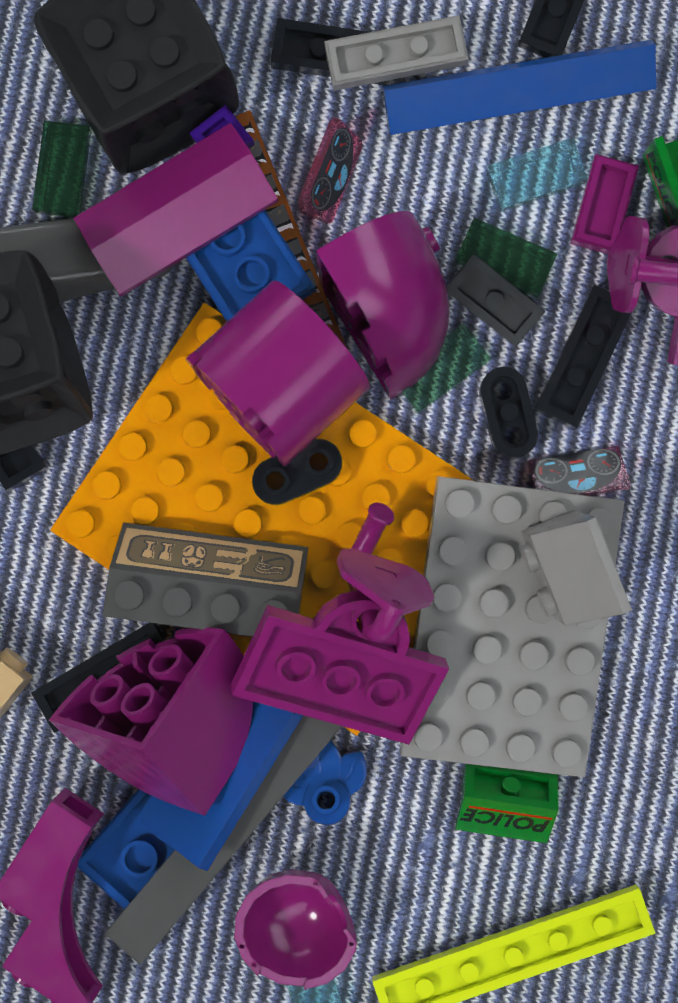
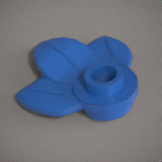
(330, 774)

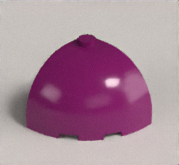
(389, 296)
(165, 717)

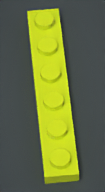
(519, 951)

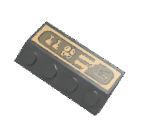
(201, 579)

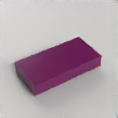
(604, 203)

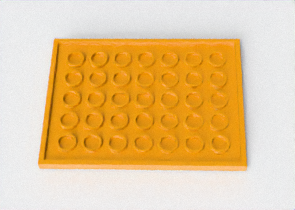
(192, 468)

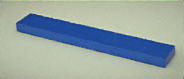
(520, 87)

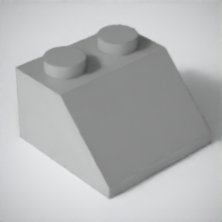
(574, 569)

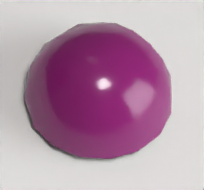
(295, 929)

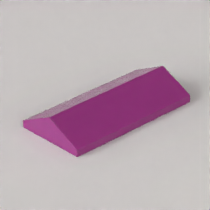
(176, 209)

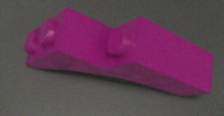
(41, 889)

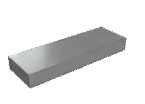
(396, 53)

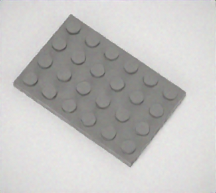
(516, 679)

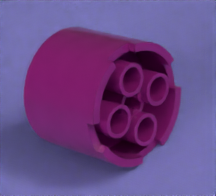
(279, 371)

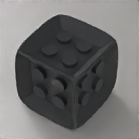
(138, 72)
(40, 363)

